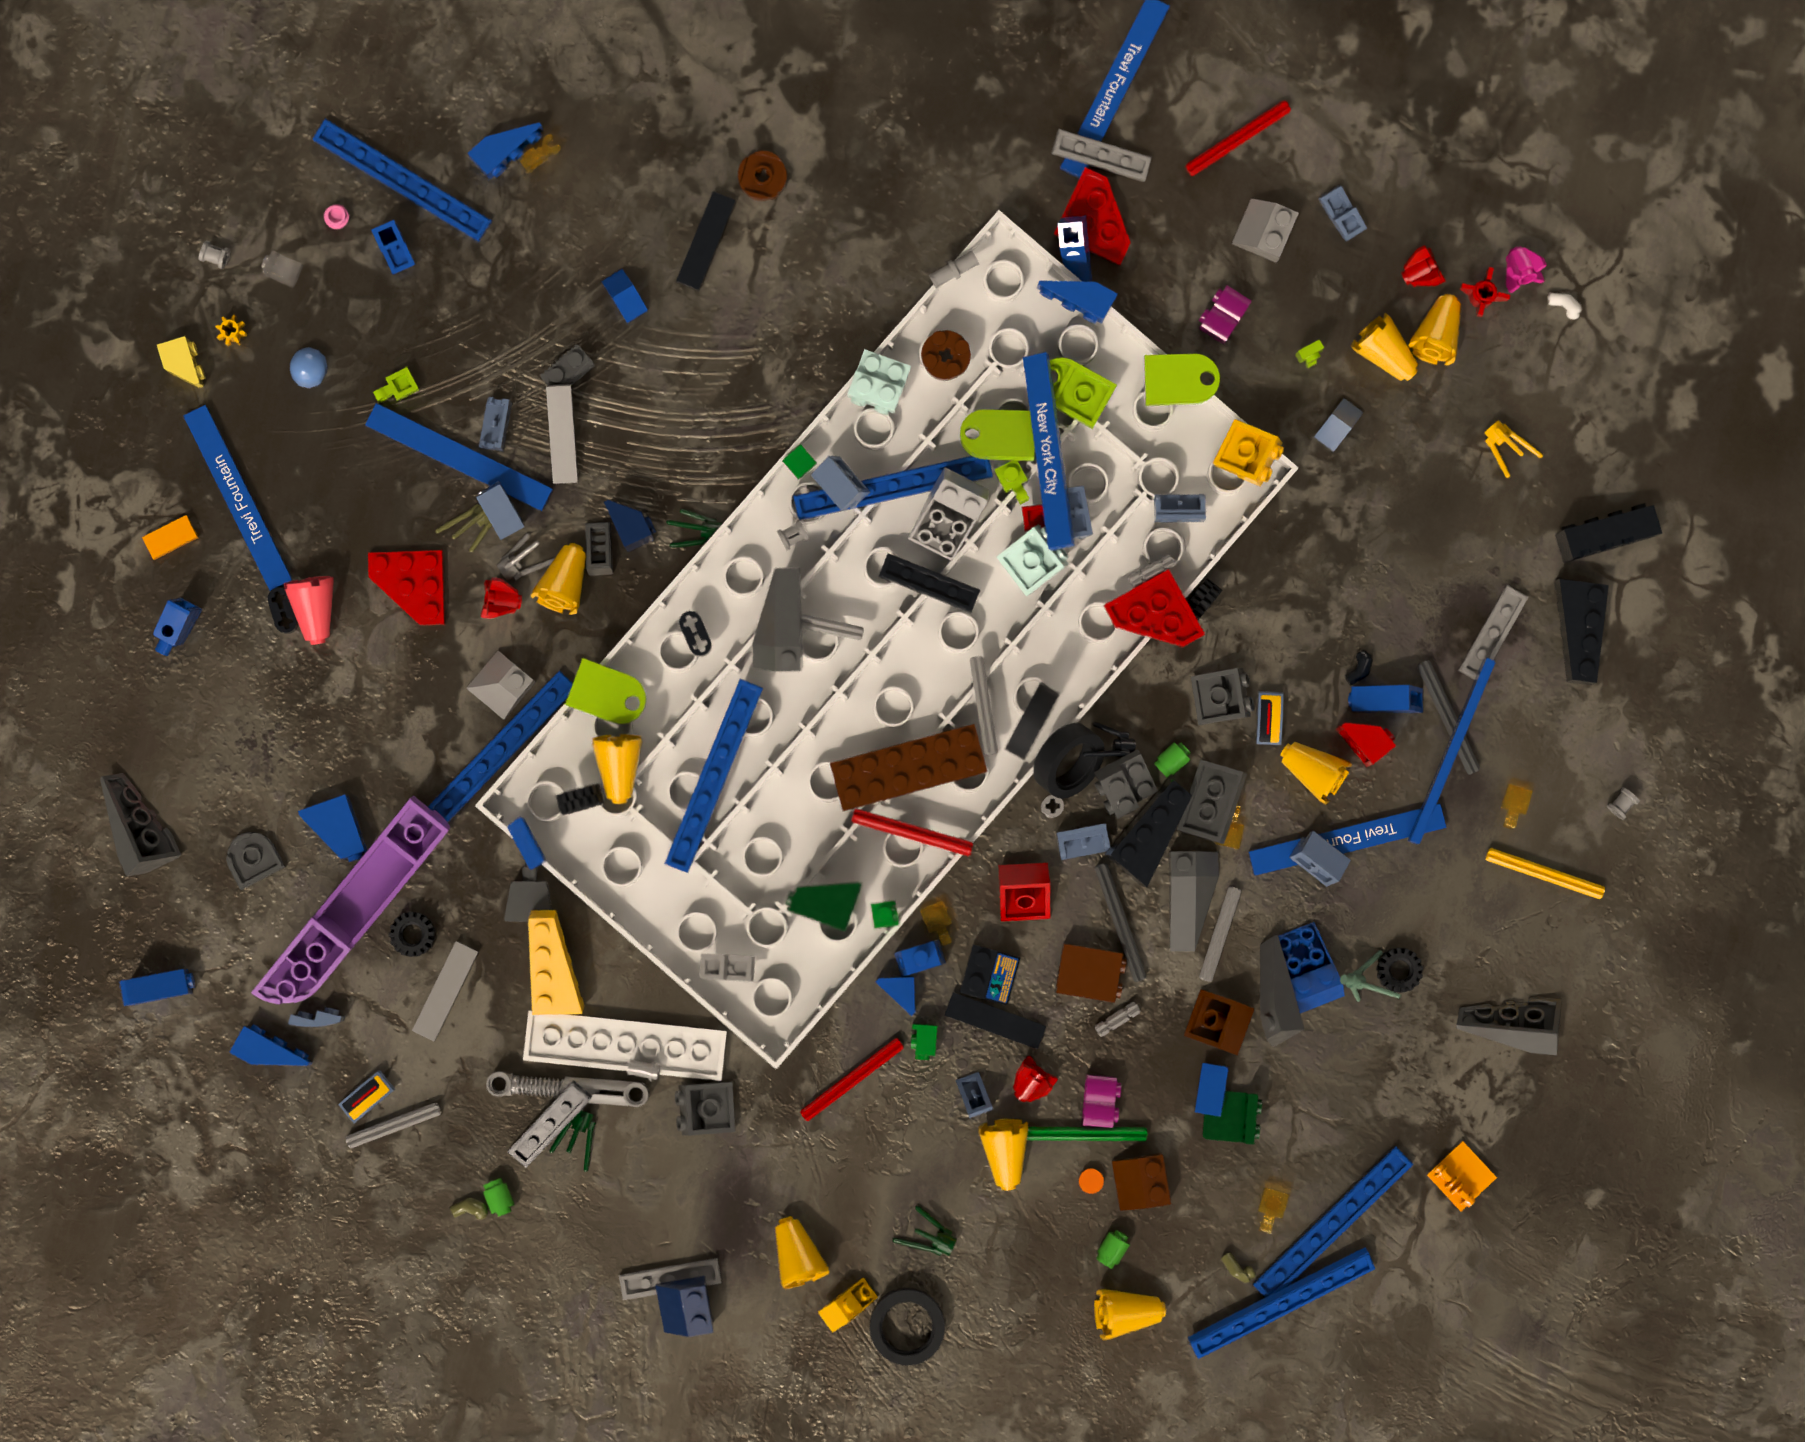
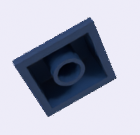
(630, 525)
(685, 1307)

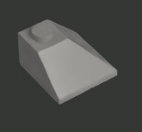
(501, 685)

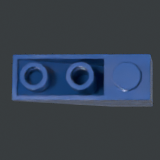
(499, 149)
(1075, 246)
(1086, 297)
(262, 1050)

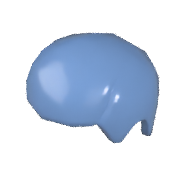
(308, 367)

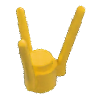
(1501, 433)

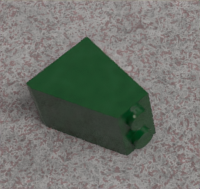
(825, 903)

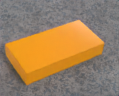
(170, 537)

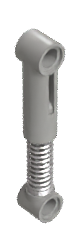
(549, 1087)

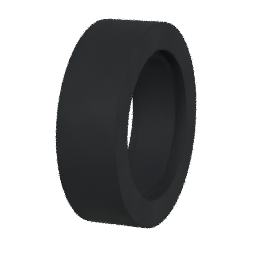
(1032, 721)
(1055, 750)
(898, 1356)

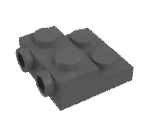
(1222, 696)
(1125, 784)
(705, 1108)

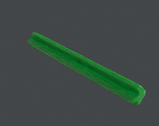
(1087, 1133)

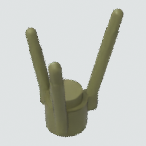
(478, 516)

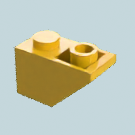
(847, 1305)

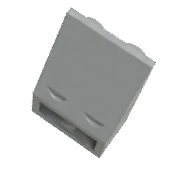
(949, 514)

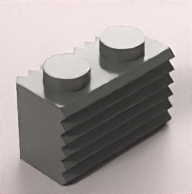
(569, 368)

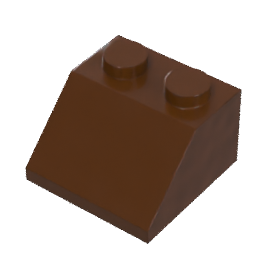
(1219, 1022)
(1141, 1182)

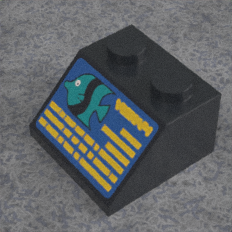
(989, 974)

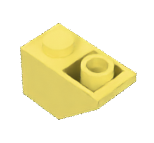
(180, 360)

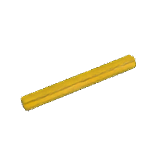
(1545, 873)

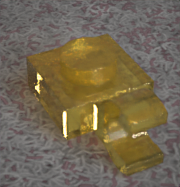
(535, 157)
(1516, 802)
(1235, 832)
(936, 920)
(1272, 1205)

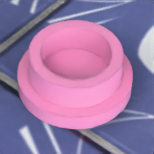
(336, 216)

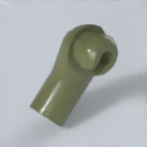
(471, 1206)
(1235, 1269)

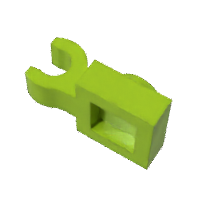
(1310, 353)
(399, 384)
(1011, 478)

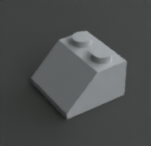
(1265, 229)

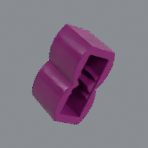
(1224, 315)
(1100, 1101)

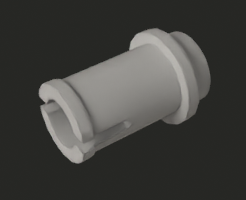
(644, 1069)

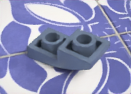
(323, 1018)

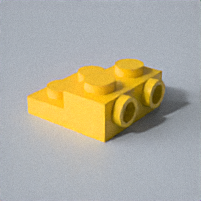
(1248, 453)

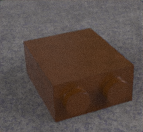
(1090, 973)

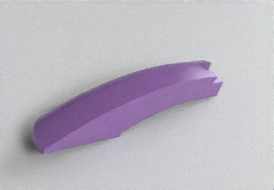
(354, 905)

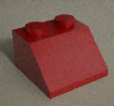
(1367, 741)
(1024, 891)

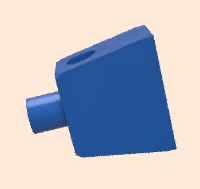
(177, 615)
(920, 958)

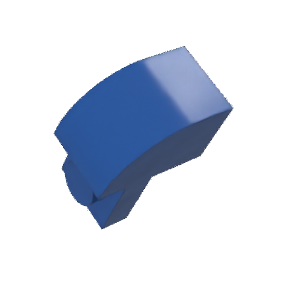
(393, 246)

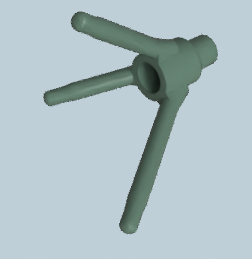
(1358, 981)

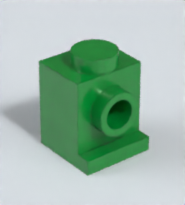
(884, 914)
(924, 1041)

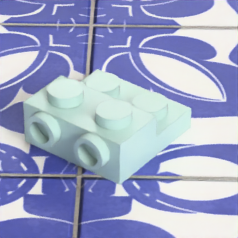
(878, 382)
(1031, 561)

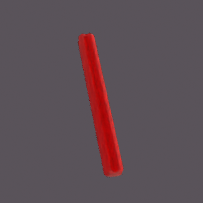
(1238, 138)
(912, 832)
(851, 1079)

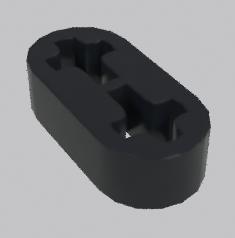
(277, 612)
(701, 631)

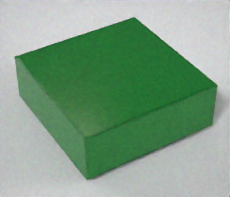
(799, 462)

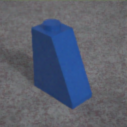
(1386, 699)
(337, 827)
(157, 987)

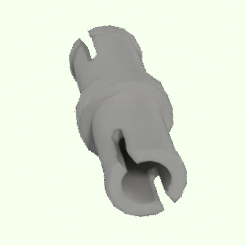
(954, 269)

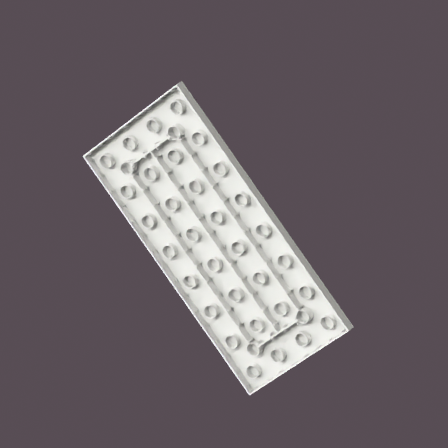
(901, 682)

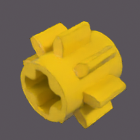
(234, 336)

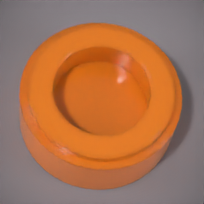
(1091, 1181)

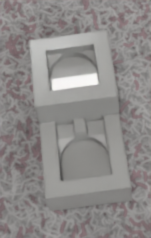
(727, 967)

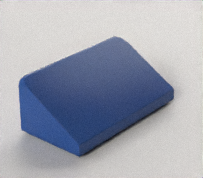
(526, 843)
(1211, 1089)

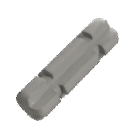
(1152, 570)
(1117, 1019)

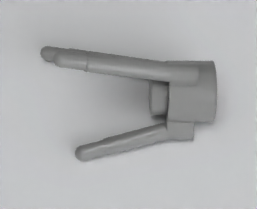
(510, 564)

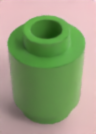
(1172, 759)
(498, 1197)
(1113, 1248)

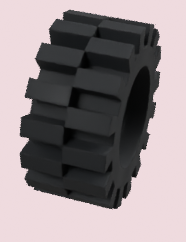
(1204, 597)
(580, 799)
(423, 923)
(1410, 959)

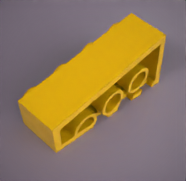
(552, 976)

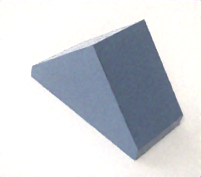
(1338, 424)
(974, 1095)

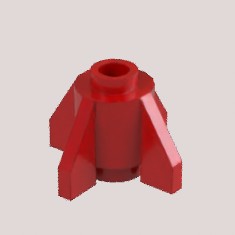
(1422, 269)
(1488, 289)
(499, 599)
(1032, 1081)

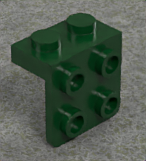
(1236, 1119)

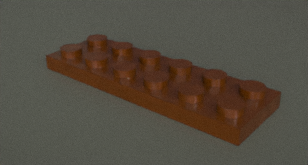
(908, 767)

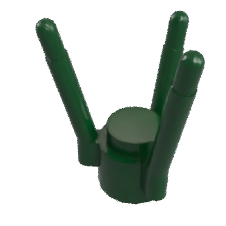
(707, 528)
(580, 1123)
(942, 1242)

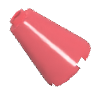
(312, 606)

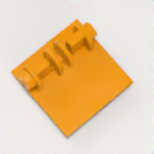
(1461, 1176)

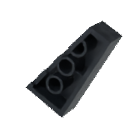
(1608, 533)
(1582, 625)
(1148, 835)

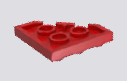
(1104, 222)
(412, 582)
(1156, 611)

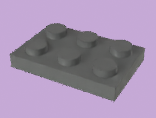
(1213, 801)

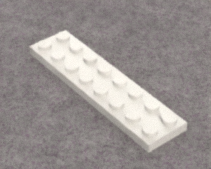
(614, 1042)

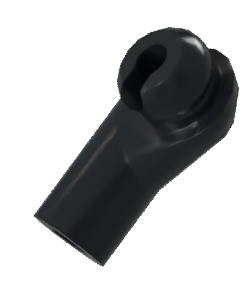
(1363, 668)

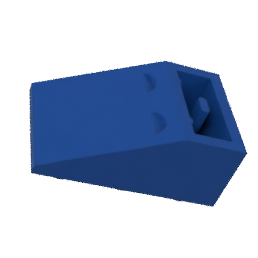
(1310, 968)

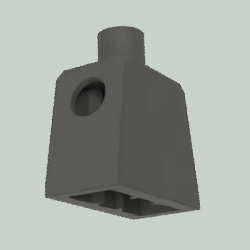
(526, 897)

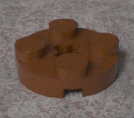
(754, 164)
(958, 349)

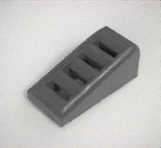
(602, 568)

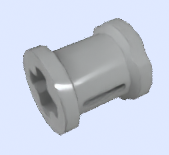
(214, 254)
(798, 530)
(1623, 803)
(1047, 812)

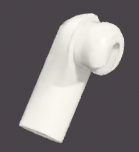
(1568, 302)

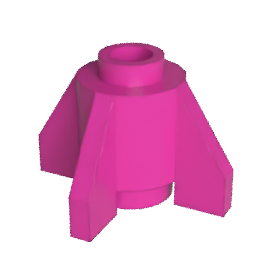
(1523, 268)

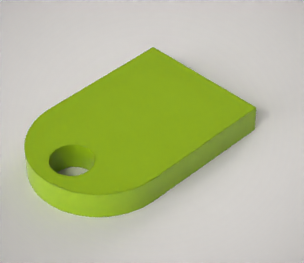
(1176, 379)
(1080, 391)
(1002, 435)
(604, 693)

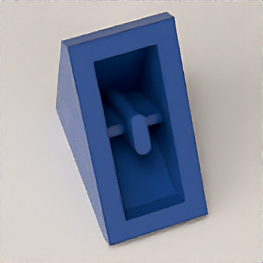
(624, 295)
(901, 991)

